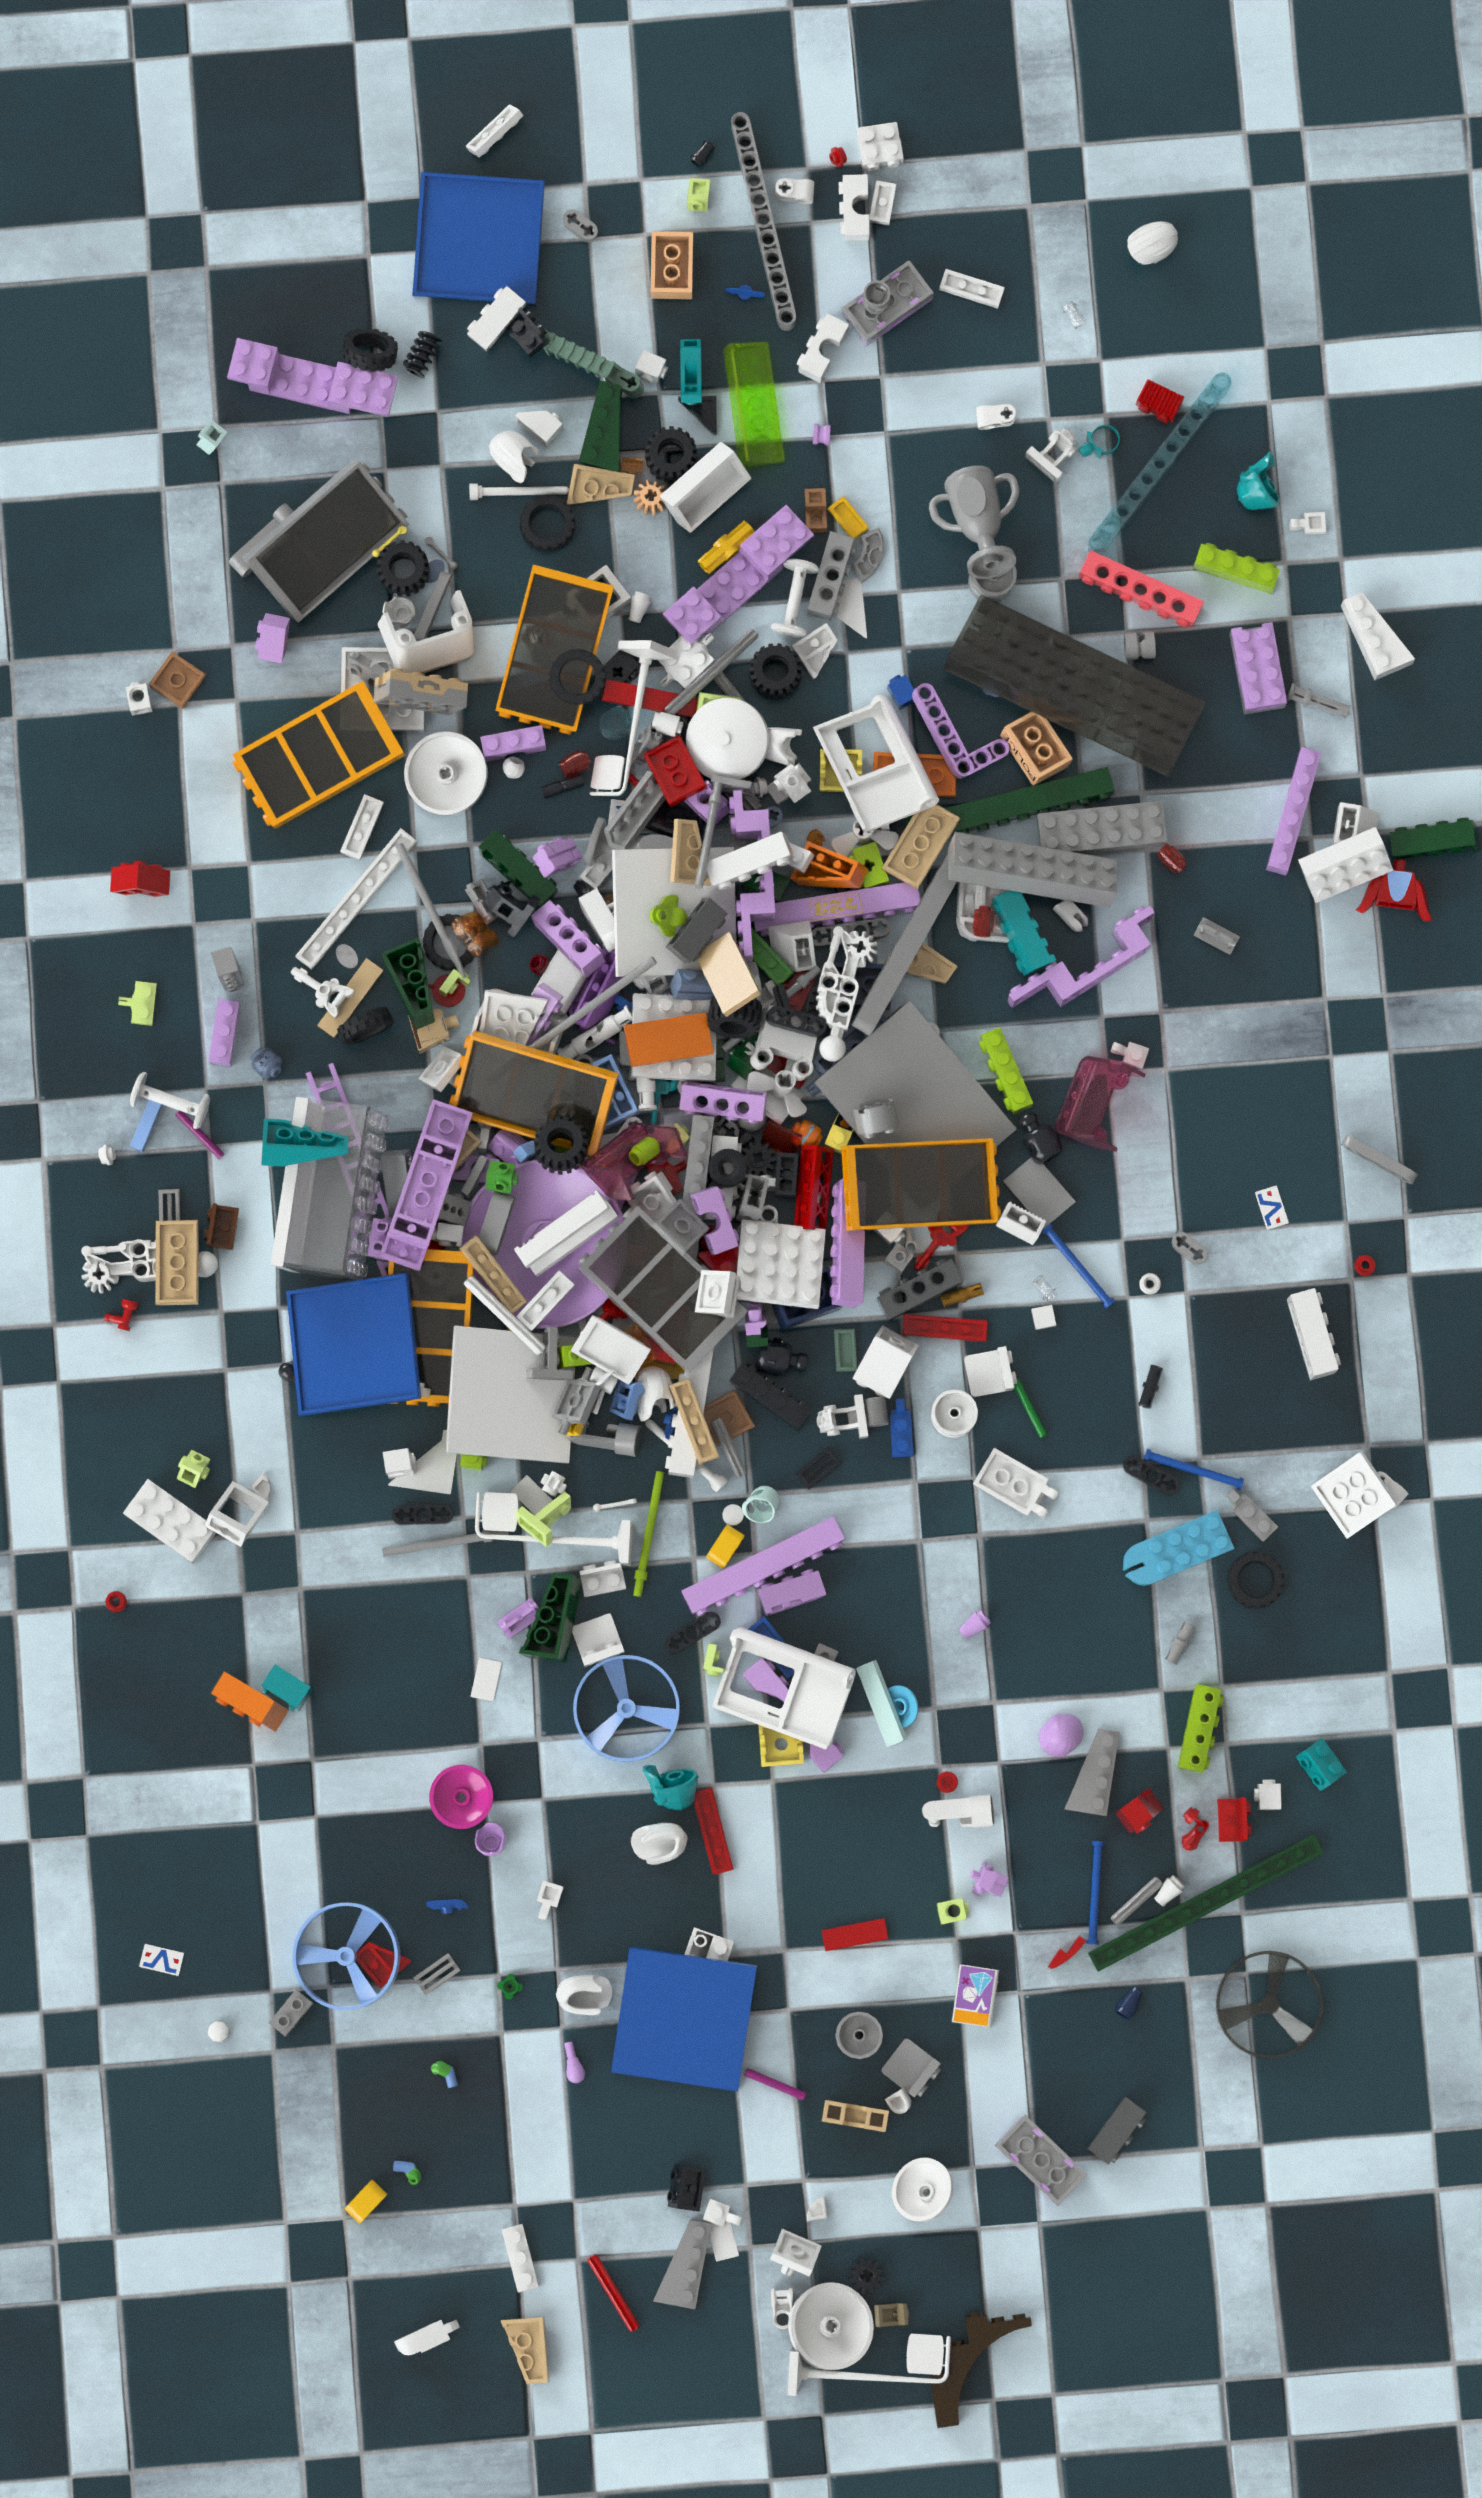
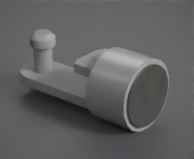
(626, 1442)

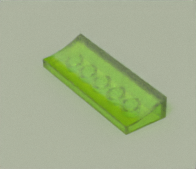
(753, 404)

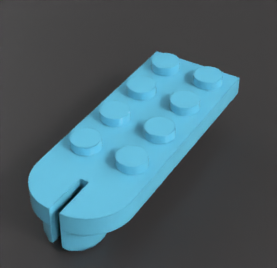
(1177, 1549)

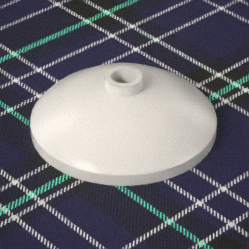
(914, 2182)

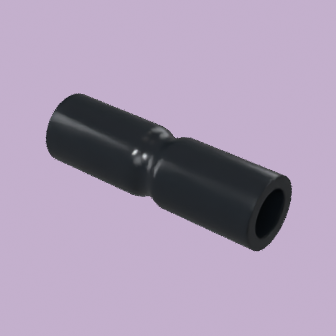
(561, 786)

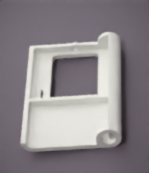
(886, 792)
(813, 1699)

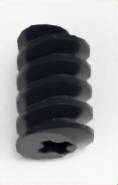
(420, 353)

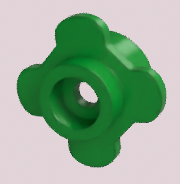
(503, 1985)

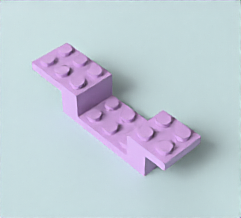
(311, 382)
(740, 578)
(751, 906)
(1060, 981)
(426, 1185)

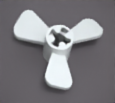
(845, 843)
(764, 1083)
(607, 1383)

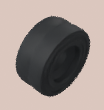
(731, 1156)

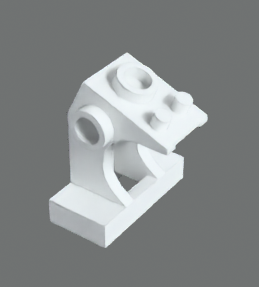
(1065, 442)
(789, 783)
(856, 1418)

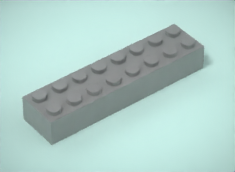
(1032, 869)

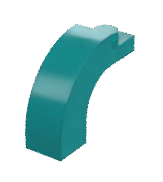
(690, 371)

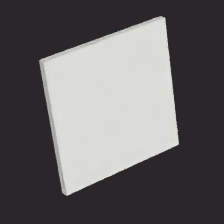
(640, 884)
(493, 1403)

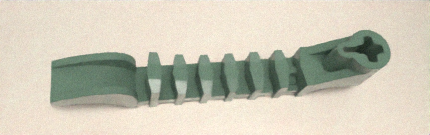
(593, 363)

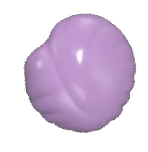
(1060, 1735)

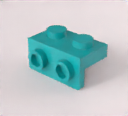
(1321, 1764)

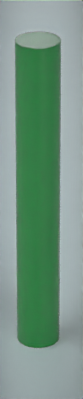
(1029, 1409)

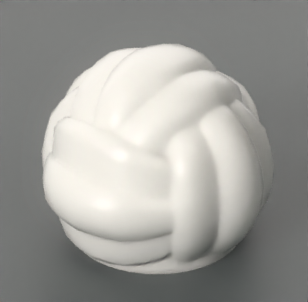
(513, 767)

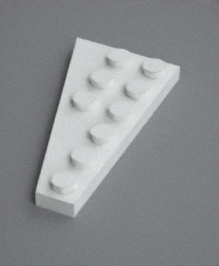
(510, 1015)

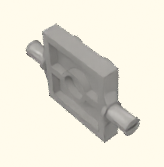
(576, 1401)

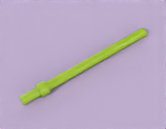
(641, 1574)

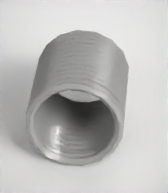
(876, 1412)

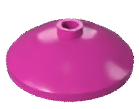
(445, 1792)

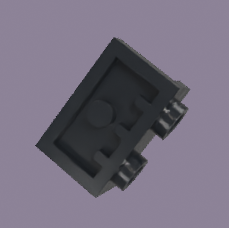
(527, 334)
(686, 2187)

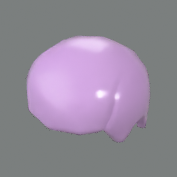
(490, 1839)

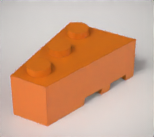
(830, 870)
(249, 1702)

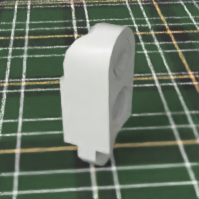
(426, 2337)

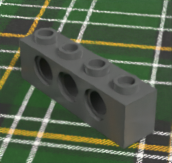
(893, 1309)

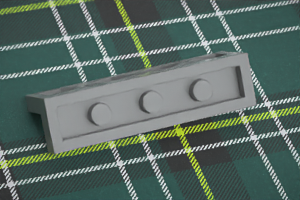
(636, 815)

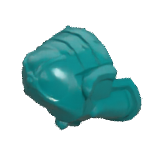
(1255, 486)
(673, 1788)

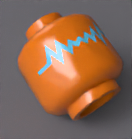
(810, 1132)

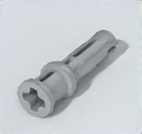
(1308, 698)

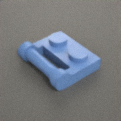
(624, 1404)

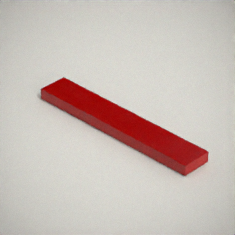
(653, 699)

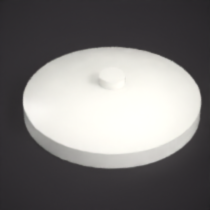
(727, 738)
(446, 773)
(831, 2326)

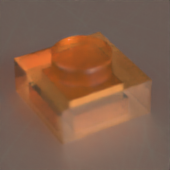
(632, 465)

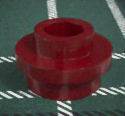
(539, 964)

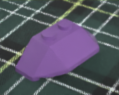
(593, 986)

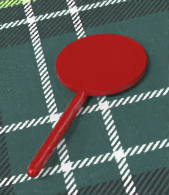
(449, 1000)

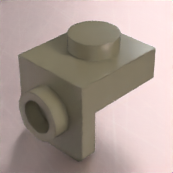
(891, 2314)

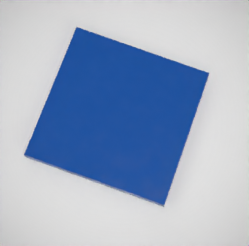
(477, 237)
(353, 1344)
(683, 2018)

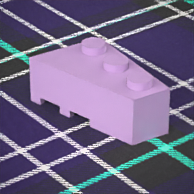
(791, 1592)

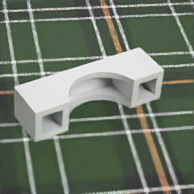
(718, 1144)

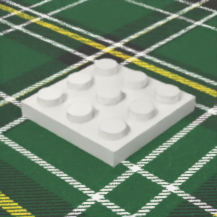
(1354, 1494)

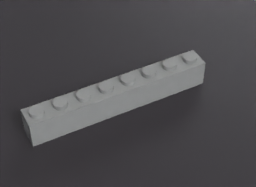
(697, 1164)

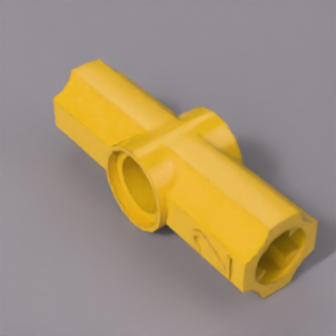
(725, 547)

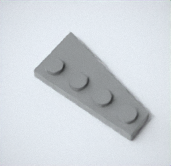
(1095, 1779)
(684, 2273)

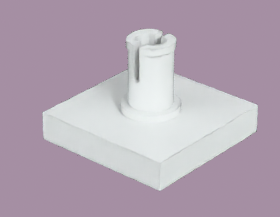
(442, 1069)
(795, 2253)

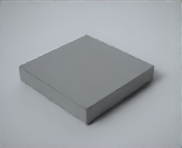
(681, 1227)

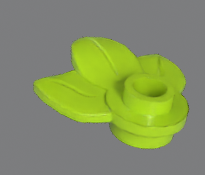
(670, 915)

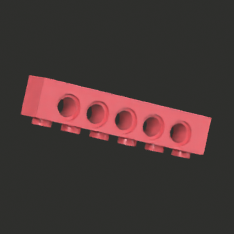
(1134, 579)

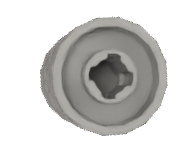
(876, 297)
(1139, 645)

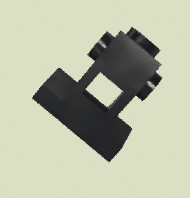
(521, 910)

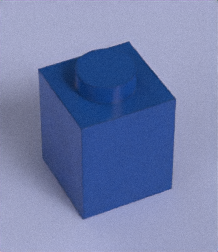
(901, 691)

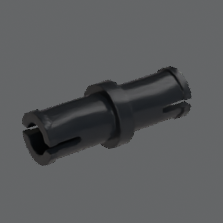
(1150, 1386)

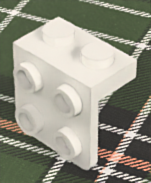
(990, 1372)

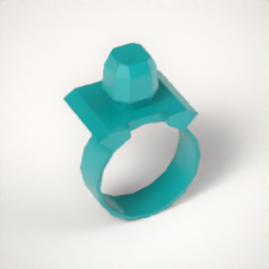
(1087, 449)

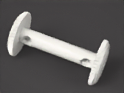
(800, 570)
(169, 1100)

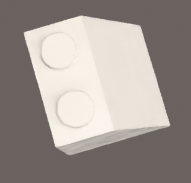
(885, 1362)

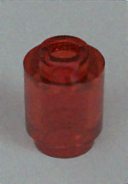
(574, 763)
(1171, 858)
(983, 921)

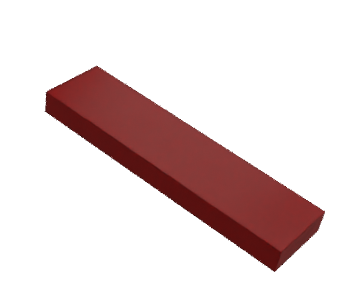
(945, 1328)
(712, 1831)

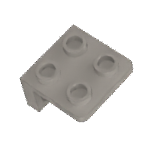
(911, 2068)

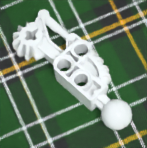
(829, 999)
(207, 1264)

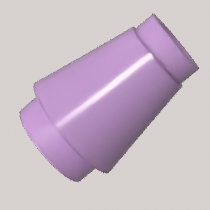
(976, 1623)

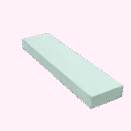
(881, 1703)

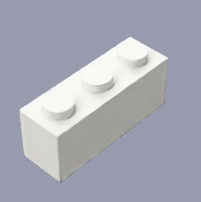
(495, 318)

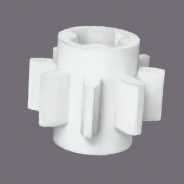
(553, 1483)

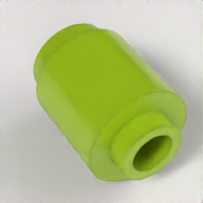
(644, 1151)

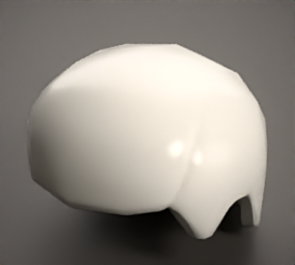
(400, 611)

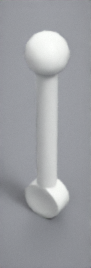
(597, 1507)

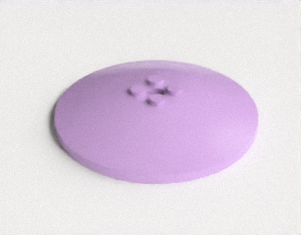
(539, 1202)

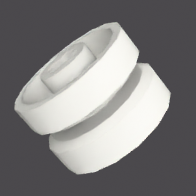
(954, 1426)

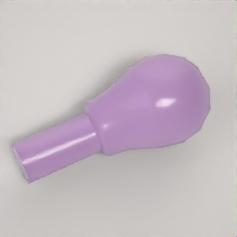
(575, 2070)

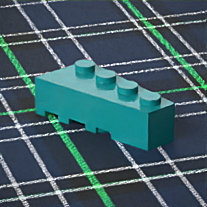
(1021, 932)

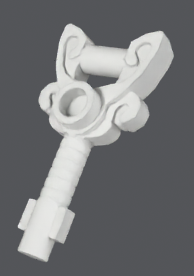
(325, 991)

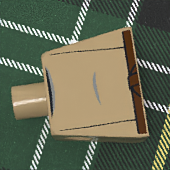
(434, 1033)

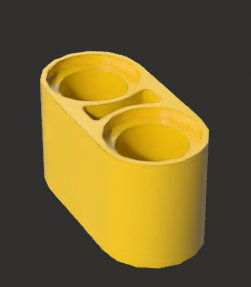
(725, 1546)
(365, 2201)

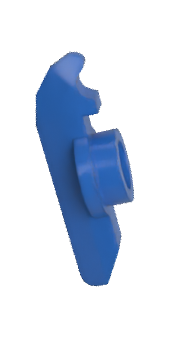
(745, 292)
(668, 1420)
(447, 1906)

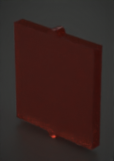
(780, 1138)

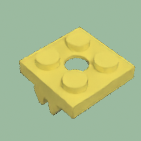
(828, 778)
(772, 1756)

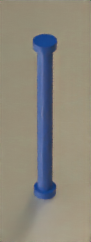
(1078, 1266)
(1193, 1469)
(1095, 1892)

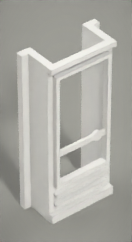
(567, 1233)

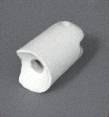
(1071, 915)

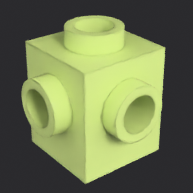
(193, 1468)

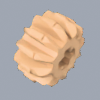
(643, 500)

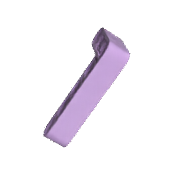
(952, 736)

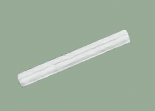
(504, 1315)

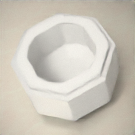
(218, 2031)

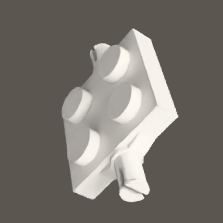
(689, 661)

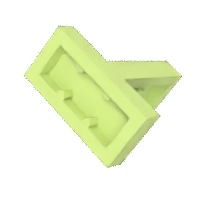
(540, 1524)

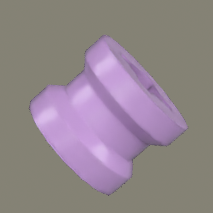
(821, 434)

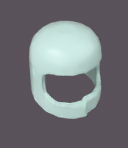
(762, 1493)

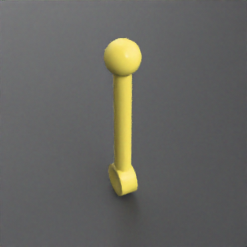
(401, 530)

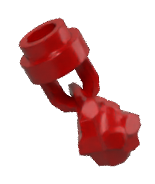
(1191, 1839)

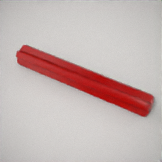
(613, 2293)

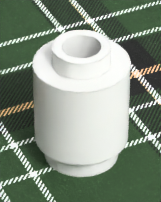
(667, 724)

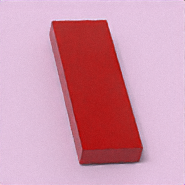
(854, 1934)

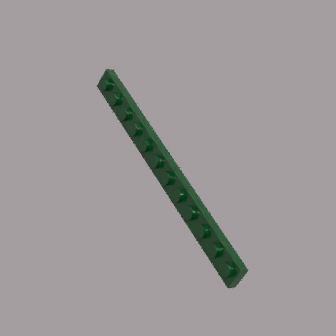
(1205, 1903)

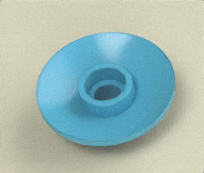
(910, 1711)

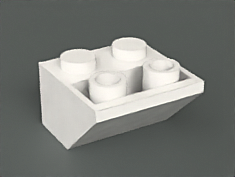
(1353, 820)
(793, 945)
(708, 1945)

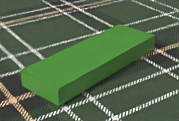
(768, 960)

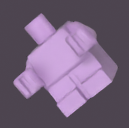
(988, 1881)

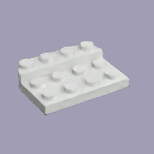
(970, 898)

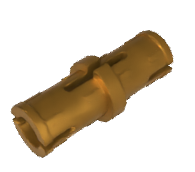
(962, 1294)

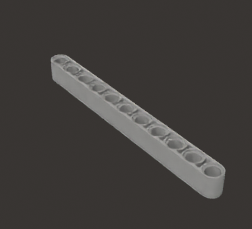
(763, 211)
(904, 950)

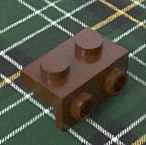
(221, 1227)

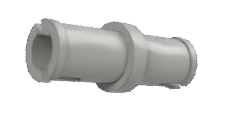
(1180, 1643)

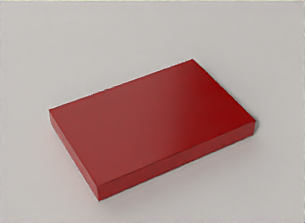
(675, 771)

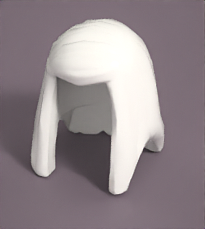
(779, 745)

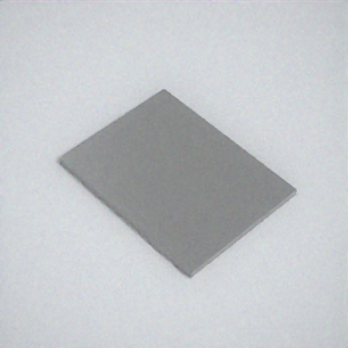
(925, 1079)

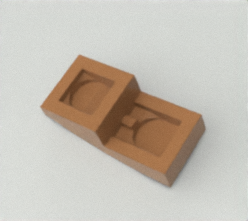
(816, 510)

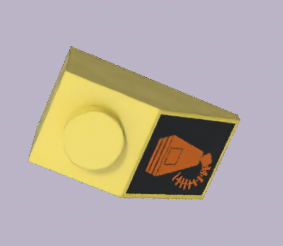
(839, 1134)

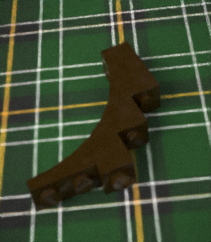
(962, 2356)

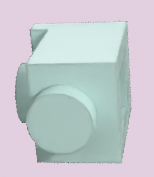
(210, 437)

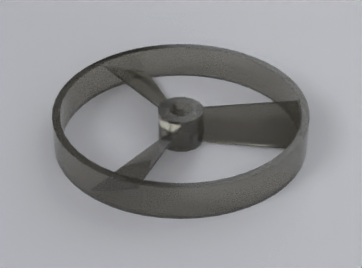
(1269, 2005)

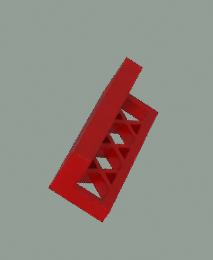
(810, 1187)

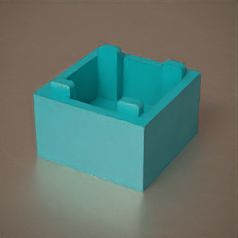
(286, 1687)

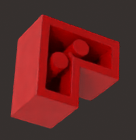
(140, 879)

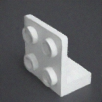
(597, 1640)

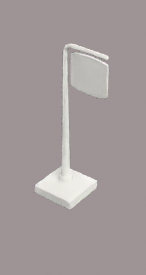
(609, 768)
(500, 1515)
(923, 2357)

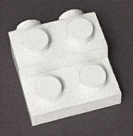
(879, 146)
(653, 1195)

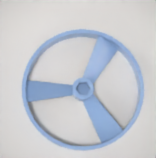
(626, 1708)
(346, 1956)

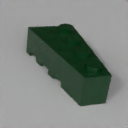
(604, 429)
(1434, 839)
(517, 868)
(408, 974)
(554, 1620)

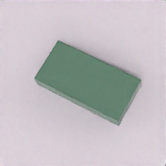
(845, 1350)

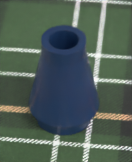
(1128, 2004)

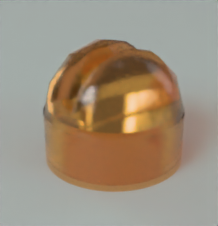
(816, 837)

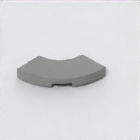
(871, 555)

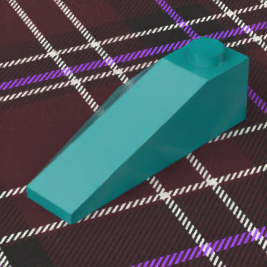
(291, 1144)

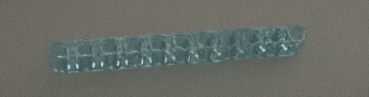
(1163, 455)

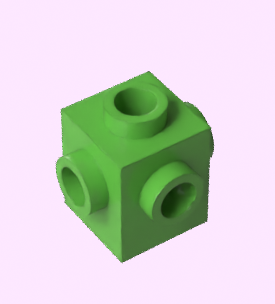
(501, 1177)

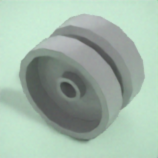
(994, 589)
(862, 2047)

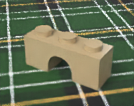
(855, 2115)

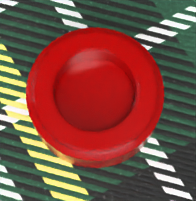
(947, 1782)

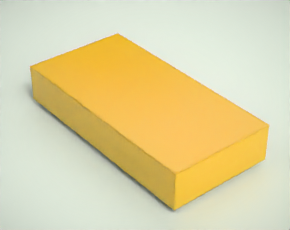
(848, 518)

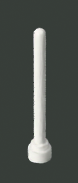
(477, 491)
(717, 1482)

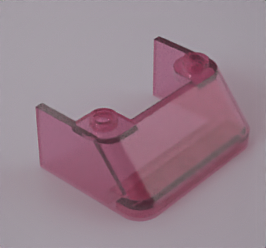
(1089, 1099)
(611, 1164)

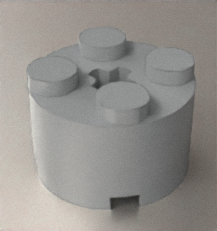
(875, 1117)

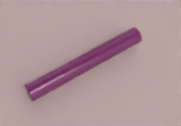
(200, 1135)
(775, 2084)

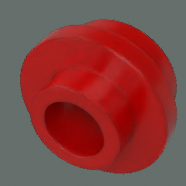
(838, 156)
(1364, 1272)
(109, 1599)

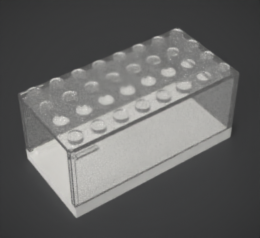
(331, 1200)

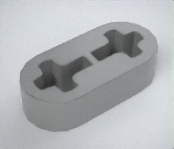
(577, 229)
(1193, 1244)

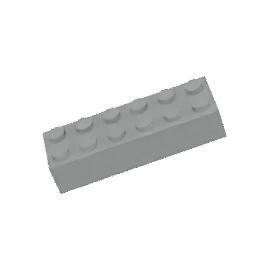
(1104, 828)

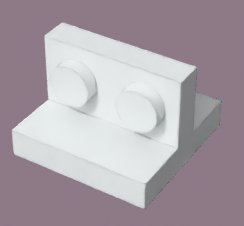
(717, 1293)

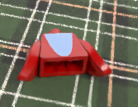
(1397, 890)

